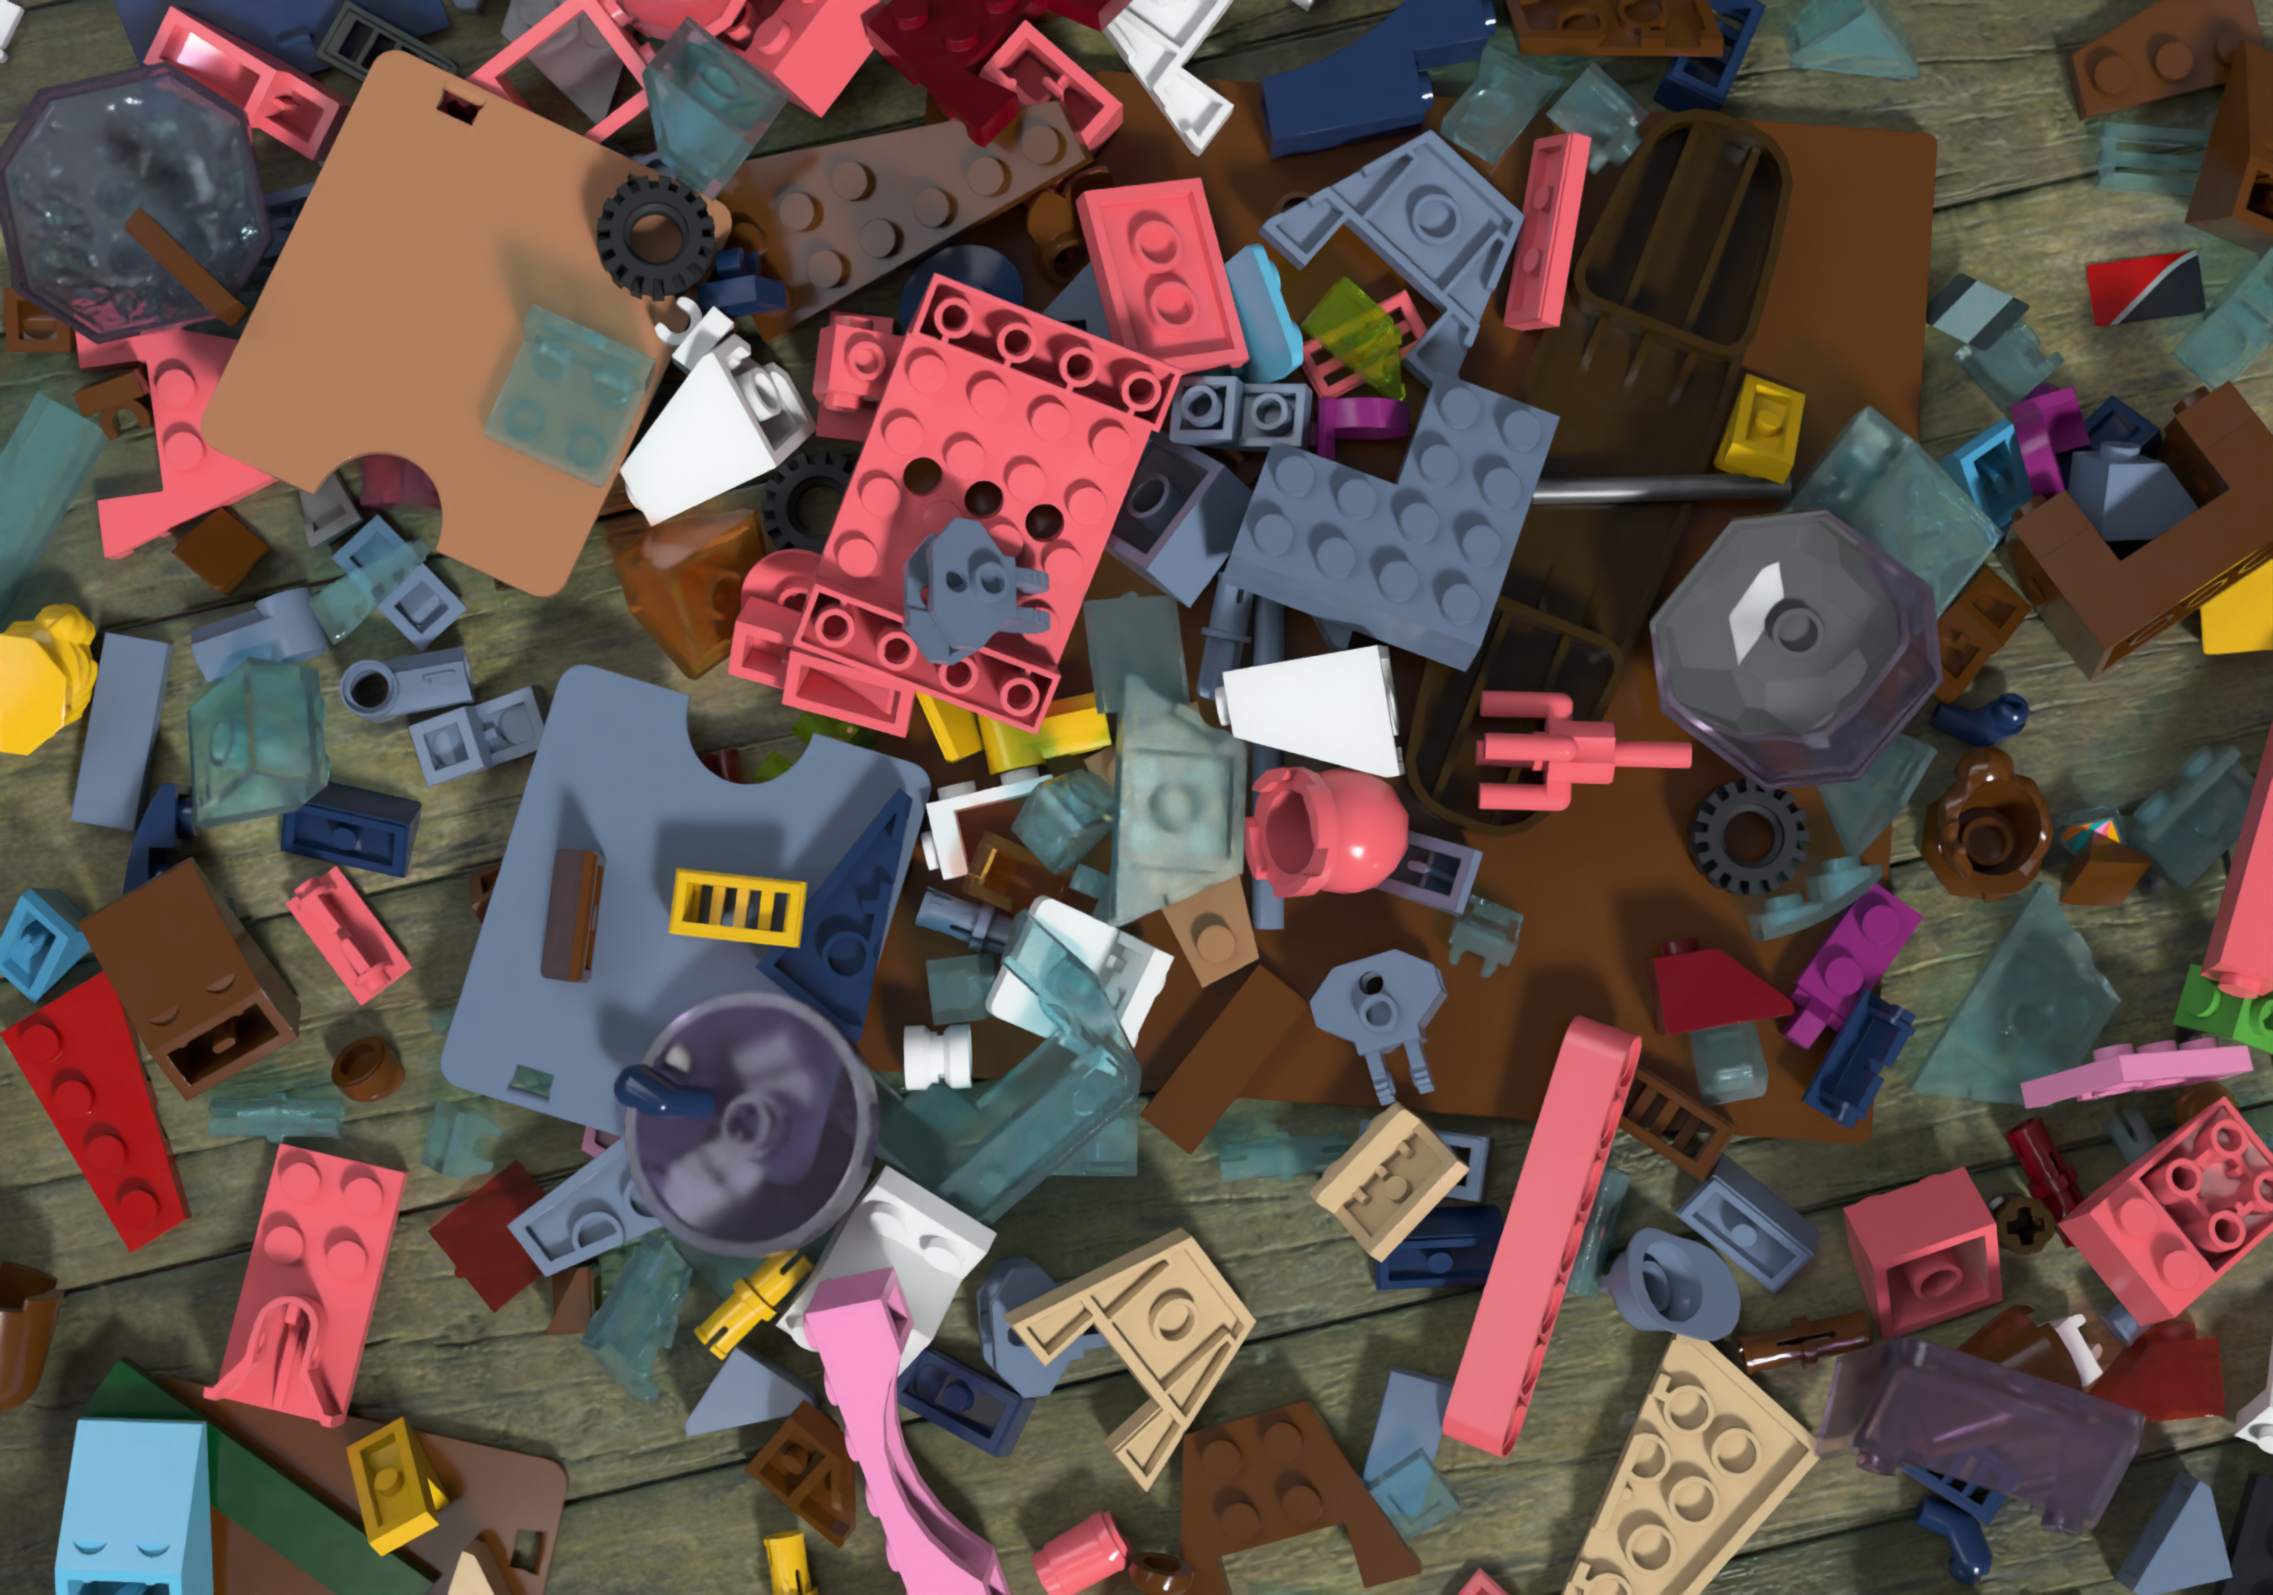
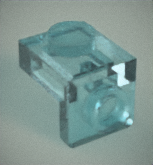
(1603, 112)

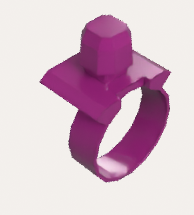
(1358, 420)
(2045, 426)

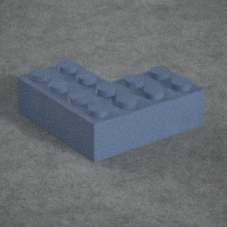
(1406, 557)

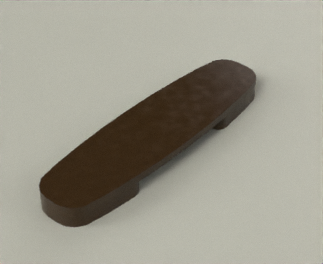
(1640, 390)

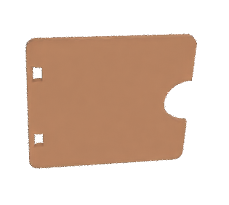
(412, 303)

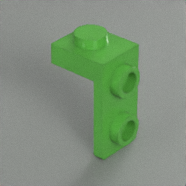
(2222, 1015)

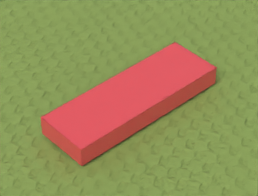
(1547, 231)

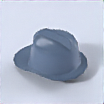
(1673, 1287)

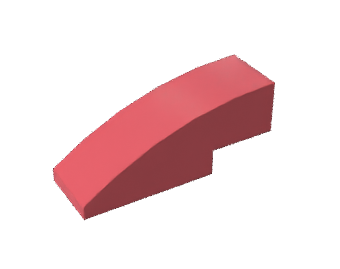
(268, 89)
(810, 681)

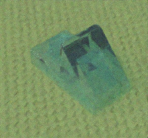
(1499, 102)

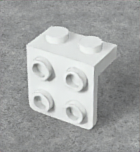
(1126, 966)

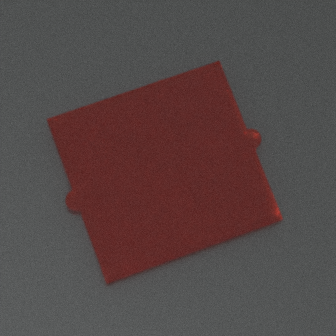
(481, 1242)

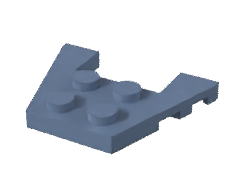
(1430, 224)

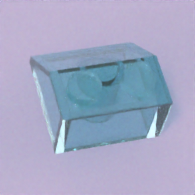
(257, 743)

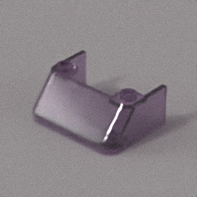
(1982, 1425)

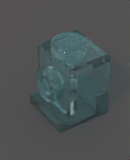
(2009, 366)
(960, 987)

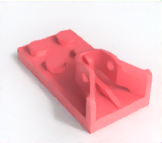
(311, 1285)

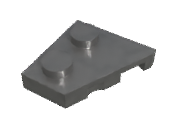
(574, 59)

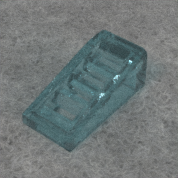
(354, 596)

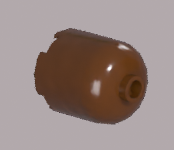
(26, 1329)

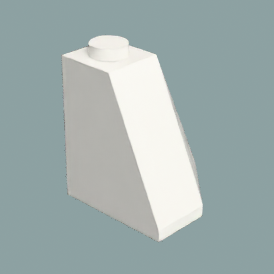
(716, 432)
(1320, 707)

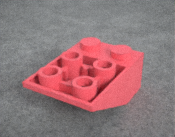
(2178, 1214)

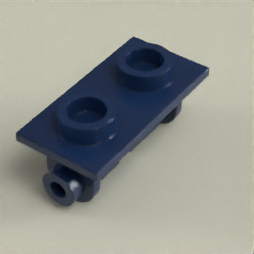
(1851, 1067)

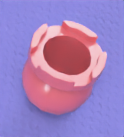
(1324, 831)

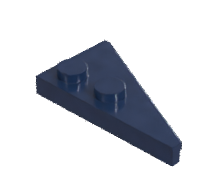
(846, 925)

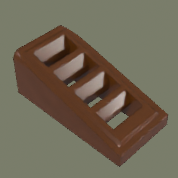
(1711, 1149)

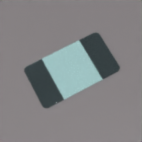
(1974, 312)

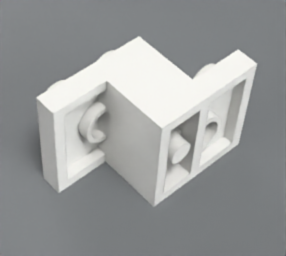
(906, 1229)

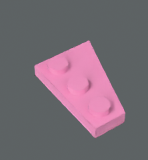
(2151, 1069)

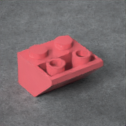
(804, 45)
(1045, 74)

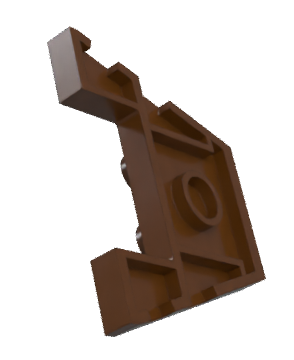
(1276, 1480)

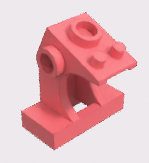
(852, 373)

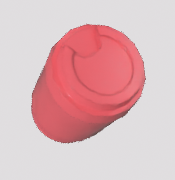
(1083, 1555)

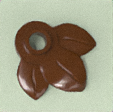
(1056, 226)

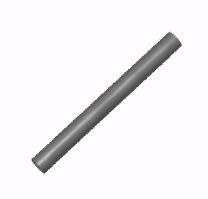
(1657, 488)

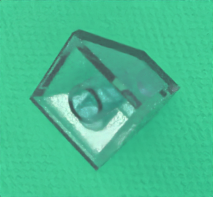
(707, 107)

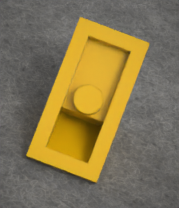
(1761, 431)
(395, 1486)

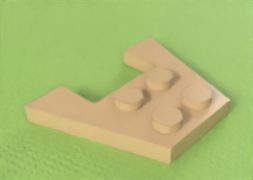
(1166, 1322)

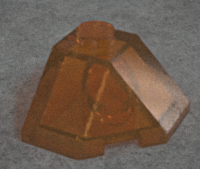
(688, 584)

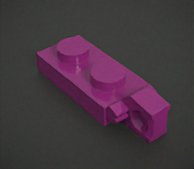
(1847, 961)

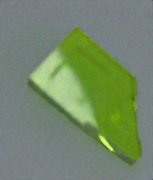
(1359, 336)

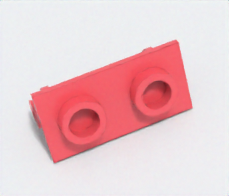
(348, 934)

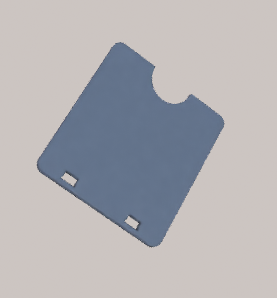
(628, 784)

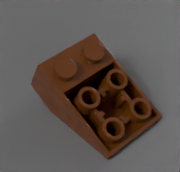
(2237, 171)
(192, 979)

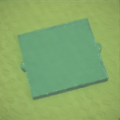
(1136, 639)

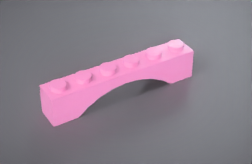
(860, 1336)

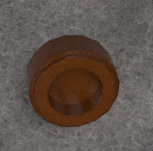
(367, 1070)

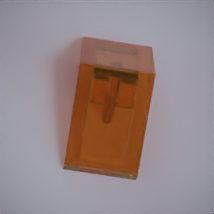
(1012, 876)

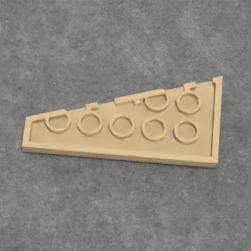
(1691, 1479)

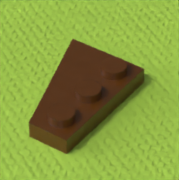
(1614, 27)
(2161, 55)

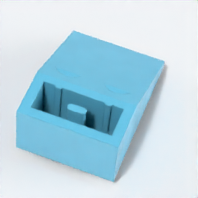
(136, 1510)

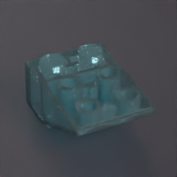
(1900, 502)

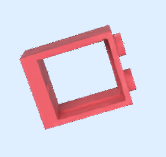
(611, 20)

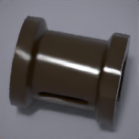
(2029, 1238)

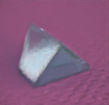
(1852, 39)
(1868, 806)

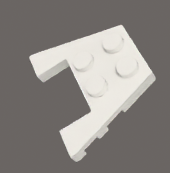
(1157, 43)

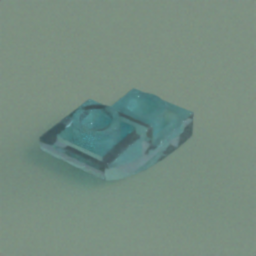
(1828, 893)

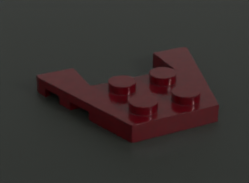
(952, 40)

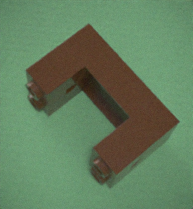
(2114, 607)

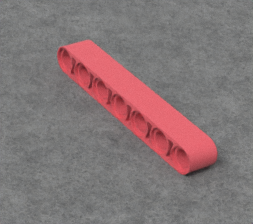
(1542, 1235)

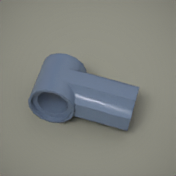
(277, 630)
(414, 684)

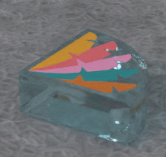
(2075, 827)

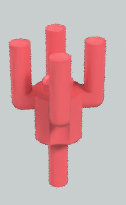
(1564, 751)

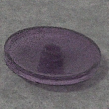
(785, 1131)

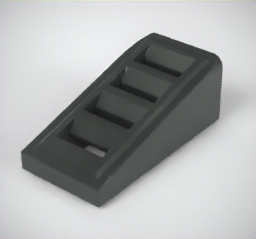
(375, 27)

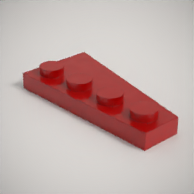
(95, 1090)

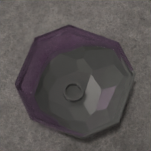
(1796, 648)

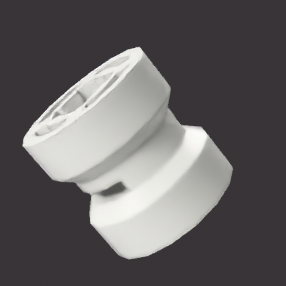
(937, 1056)

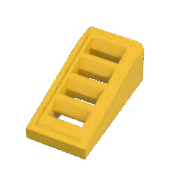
(687, 904)

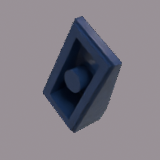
(964, 1401)

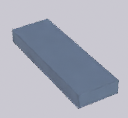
(122, 732)

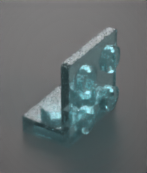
(570, 397)

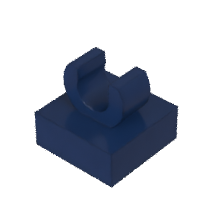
(741, 286)

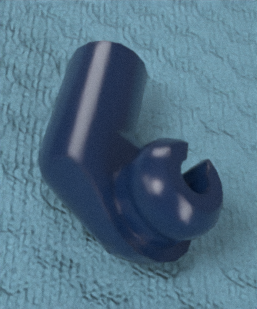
(1984, 725)
(660, 1096)
(1964, 1535)

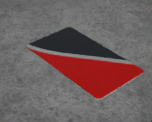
(2145, 288)

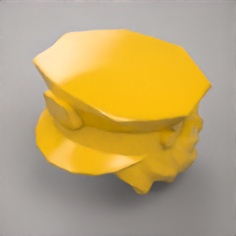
(44, 676)

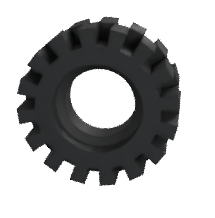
(661, 199)
(788, 488)
(1710, 849)

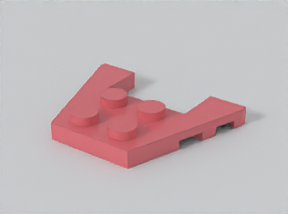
(195, 477)

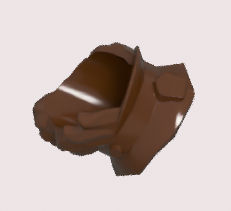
(1987, 829)

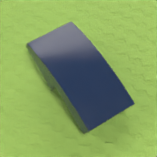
(164, 826)

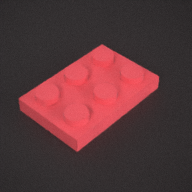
(1163, 274)

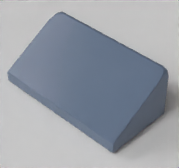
(1749, 1224)

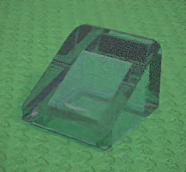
(1729, 1063)

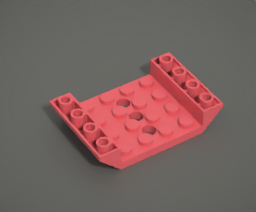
(1004, 403)

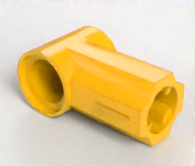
(1067, 729)

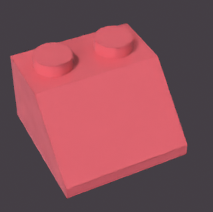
(1924, 1253)

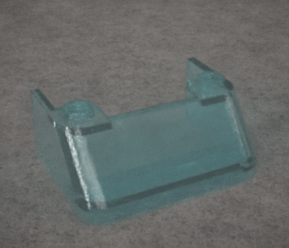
(1037, 1115)

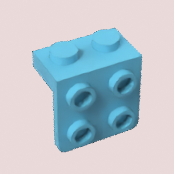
(1268, 331)

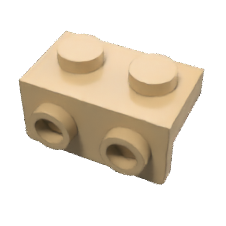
(1389, 1180)

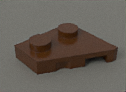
(811, 1472)

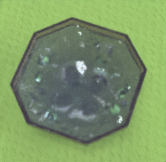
(98, 154)

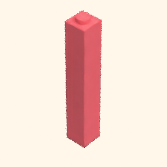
(2243, 929)

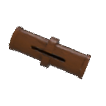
(1762, 1351)

